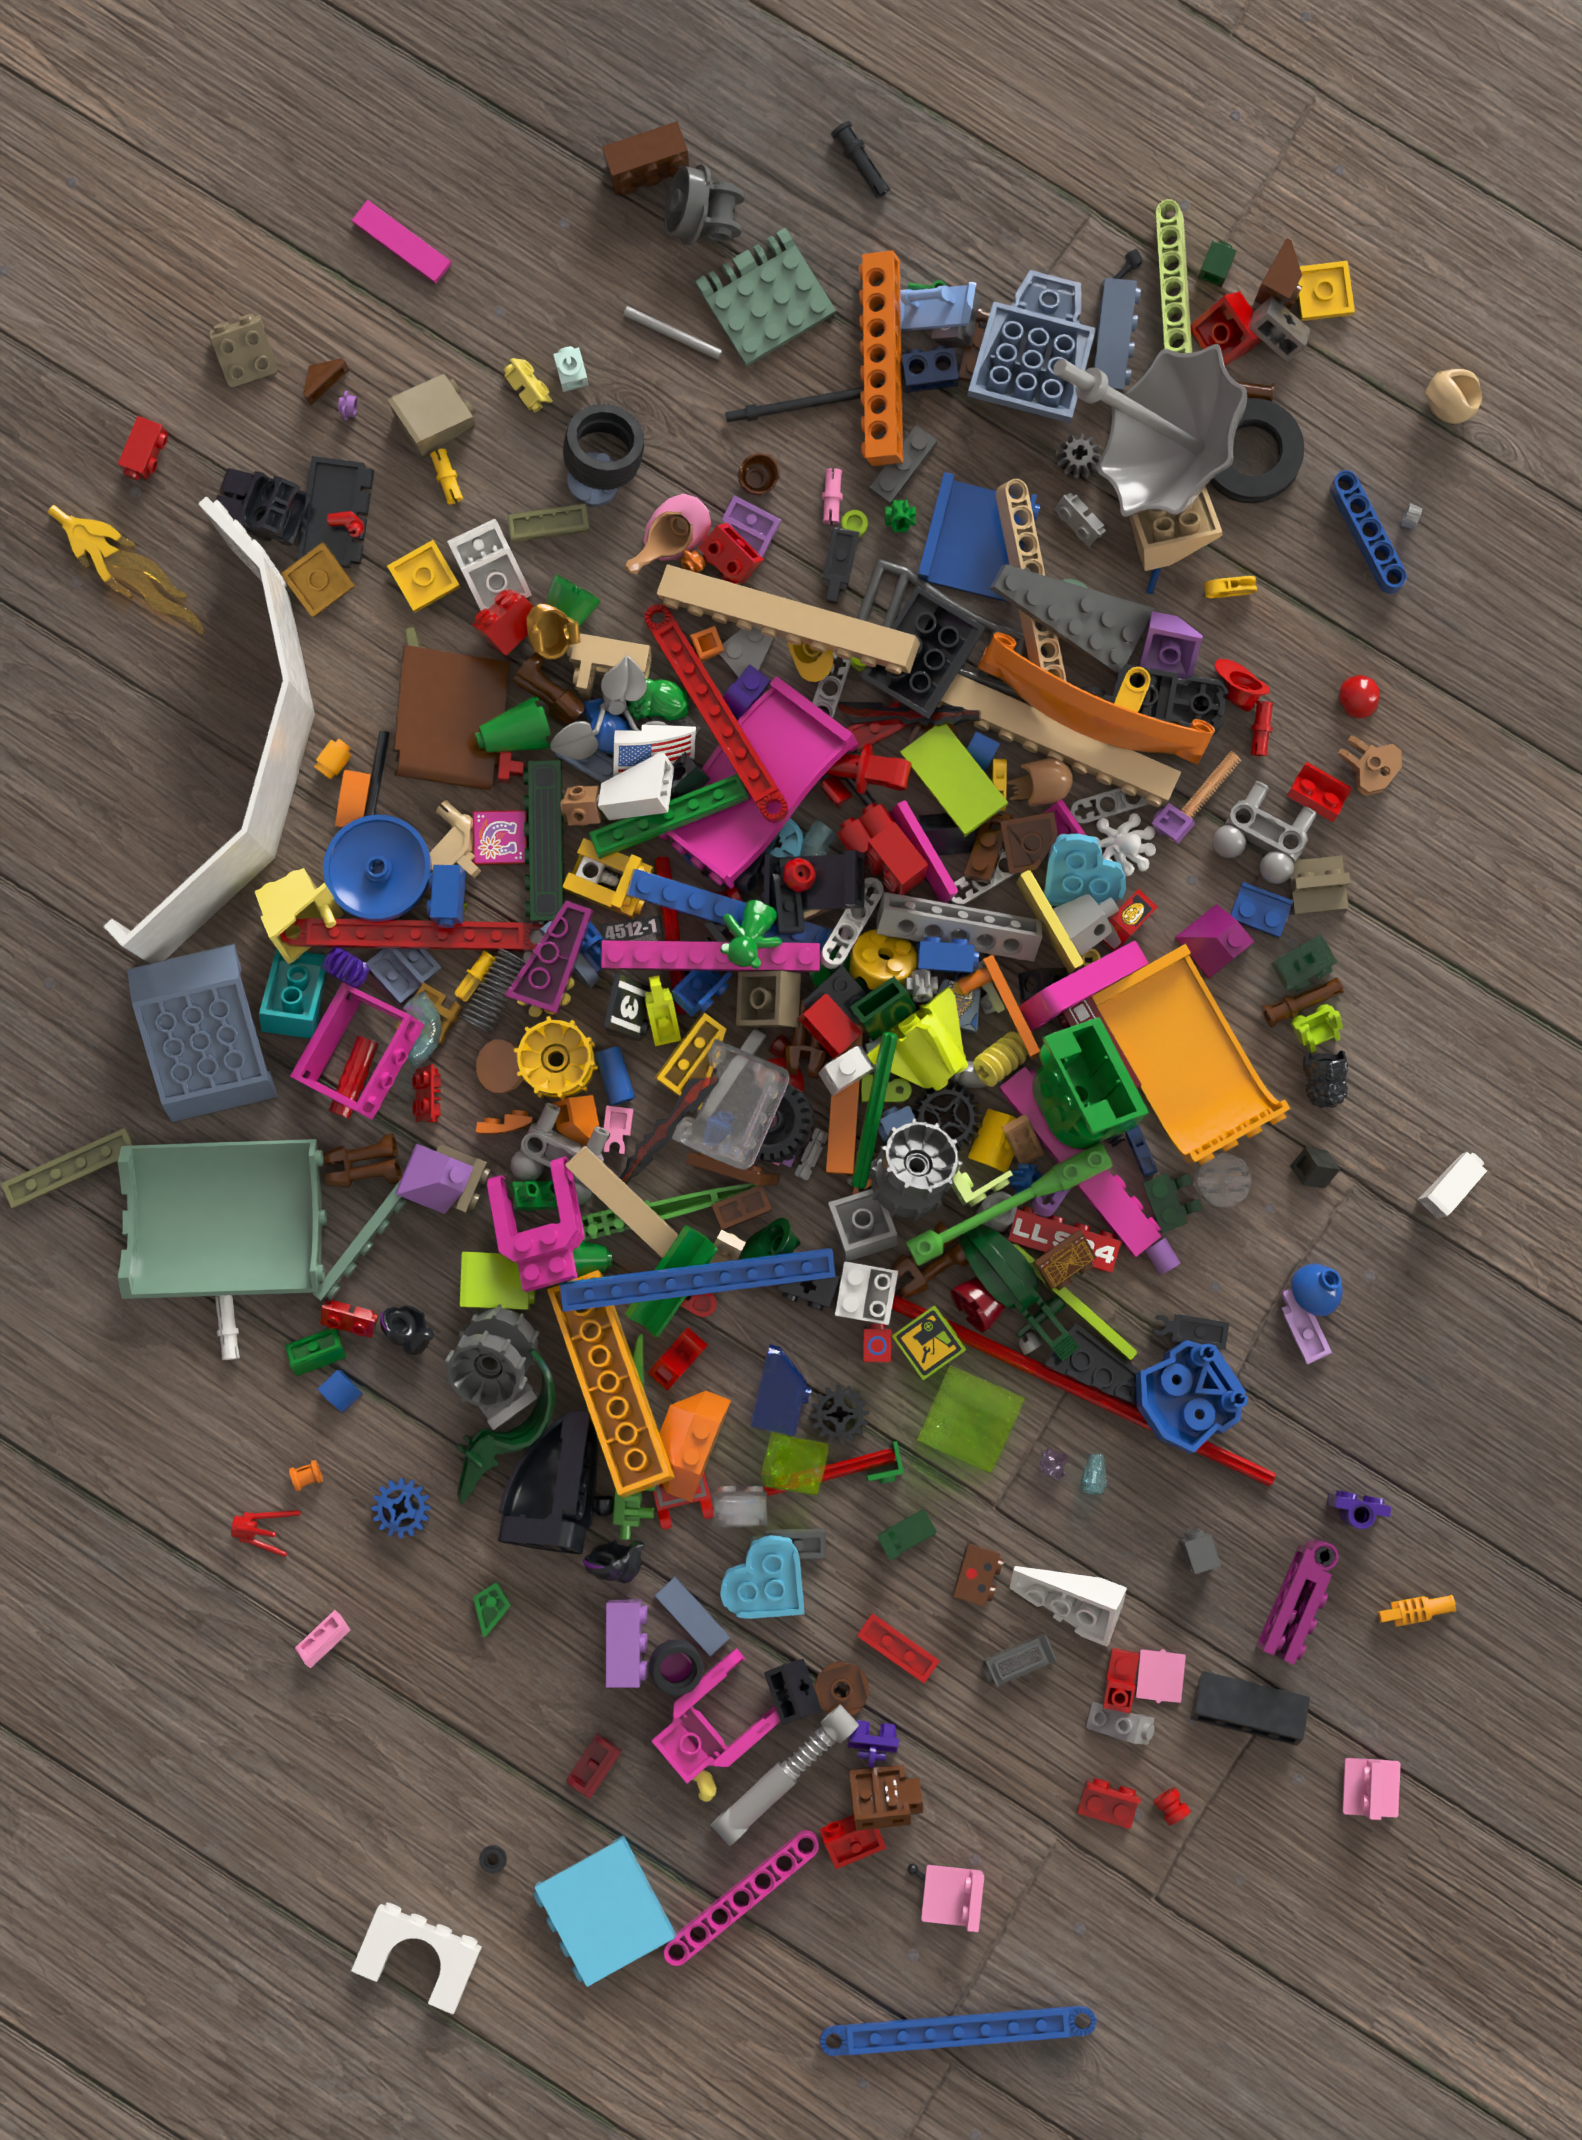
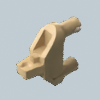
(457, 844)

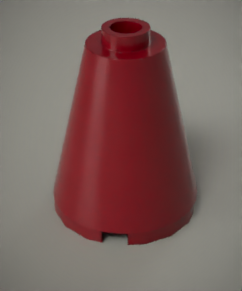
(977, 1304)

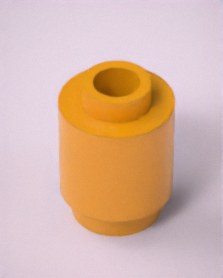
(333, 758)

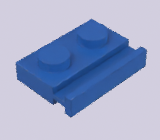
(1261, 909)

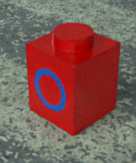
(876, 1343)

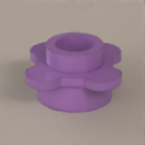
(347, 405)

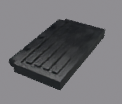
(335, 488)

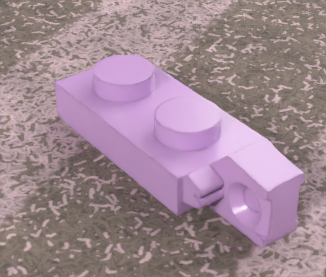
(1304, 1330)

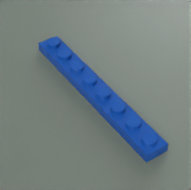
(708, 905)

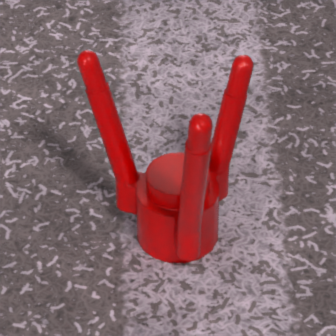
(245, 1528)

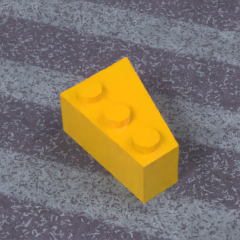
(691, 1055)

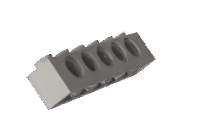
(987, 930)

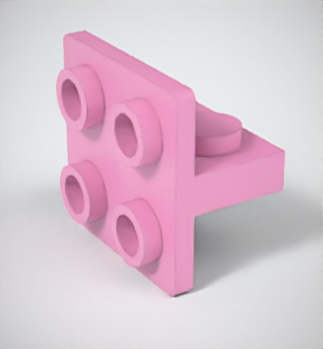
(1371, 1787)

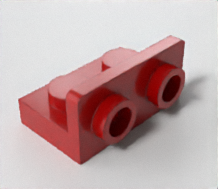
(1319, 791)
(1108, 1803)
(848, 1845)

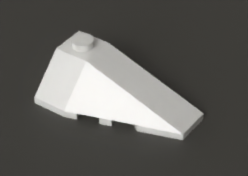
(1081, 1600)

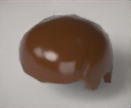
(758, 474)

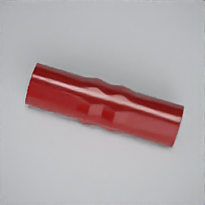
(354, 1074)

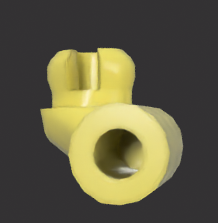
(706, 1785)

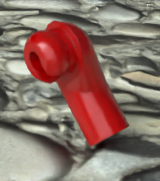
(348, 520)

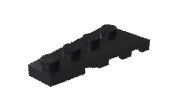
(1097, 1367)

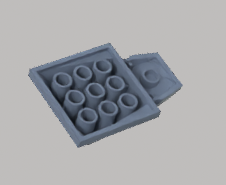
(1026, 343)

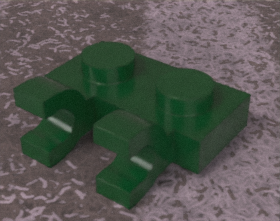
(1165, 1201)

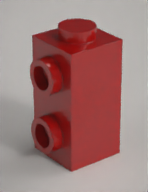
(142, 449)

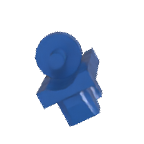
(592, 947)

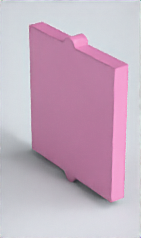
(1160, 1676)

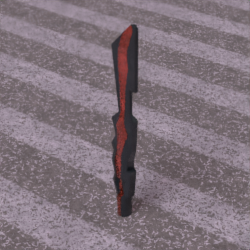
(873, 712)
(689, 1100)

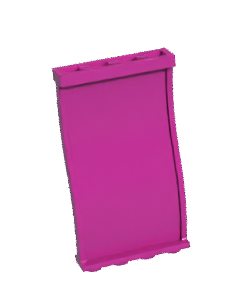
(796, 748)

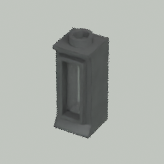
(1019, 1660)

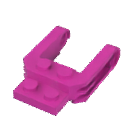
(545, 1251)
(691, 1740)

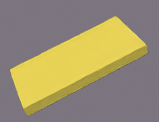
(1050, 922)

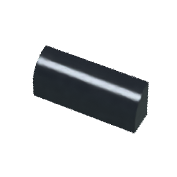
(1250, 1708)

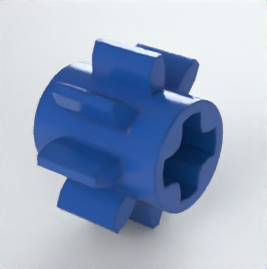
(1024, 1177)

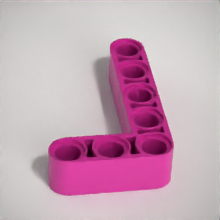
(1082, 985)

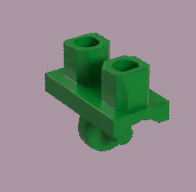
(533, 1196)

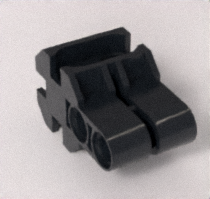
(264, 504)

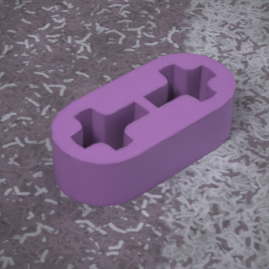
(1050, 1208)

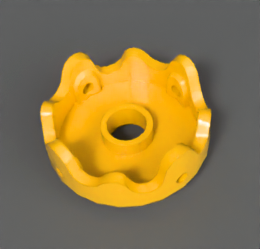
(875, 970)

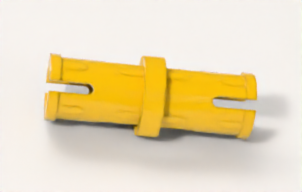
(446, 476)

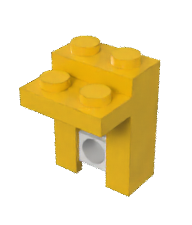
(589, 889)

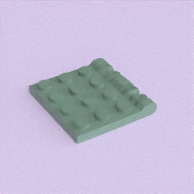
(767, 301)

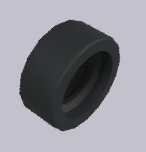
(689, 1682)

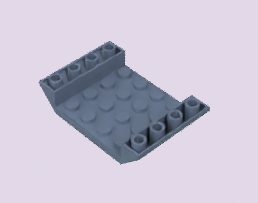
(199, 1033)

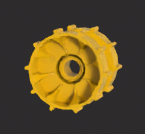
(552, 1038)

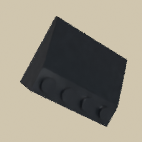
(944, 646)

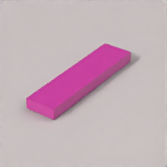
(401, 242)
(936, 872)

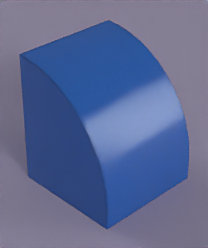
(982, 750)
(340, 1391)

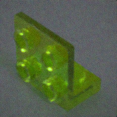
(794, 1464)

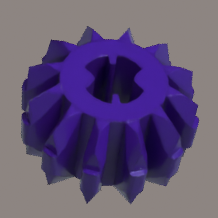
(345, 967)

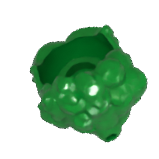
(661, 699)

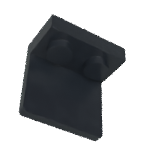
(841, 989)

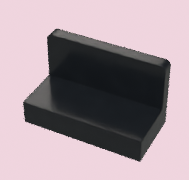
(945, 835)

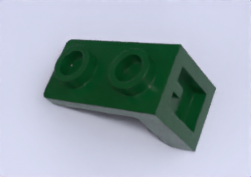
(906, 1534)

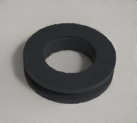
(1290, 444)

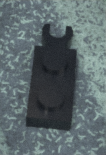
(1195, 1330)

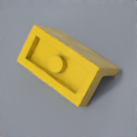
(992, 1145)

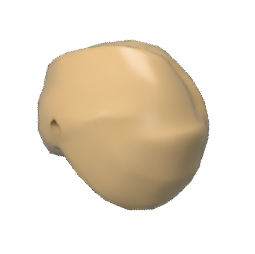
(1454, 395)

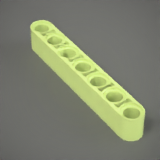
(1173, 279)

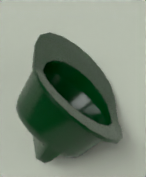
(771, 1241)

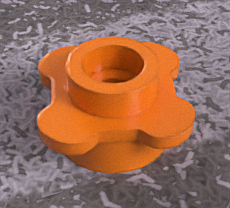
(692, 561)

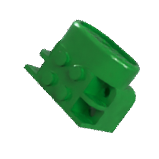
(1085, 1087)

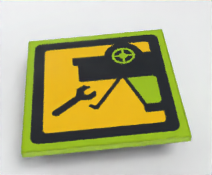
(929, 1342)

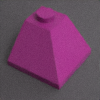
(1214, 940)

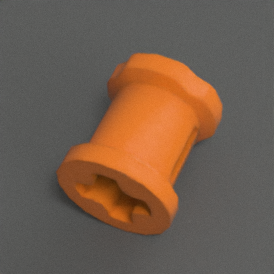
(305, 1475)

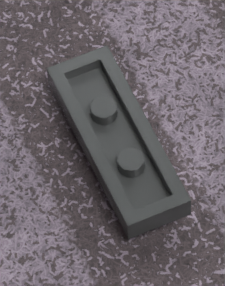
(895, 476)

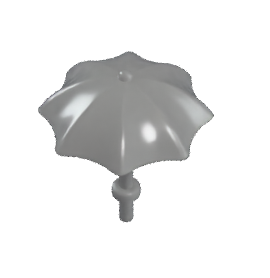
(1166, 429)

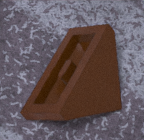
(322, 377)

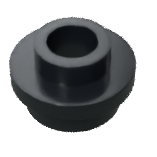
(490, 1867)

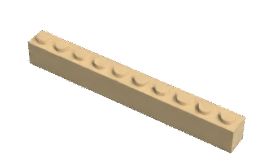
(788, 619)
(1040, 733)

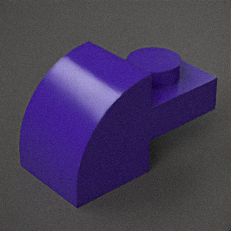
(745, 691)

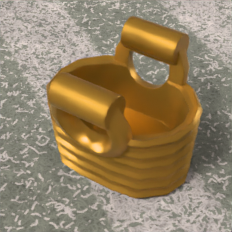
(549, 631)

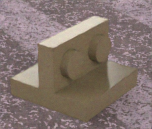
(1319, 885)

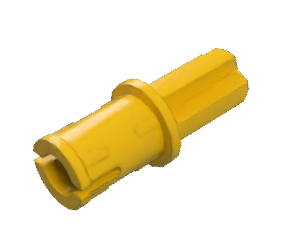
(474, 976)

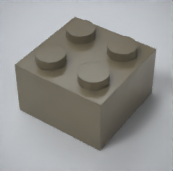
(768, 999)

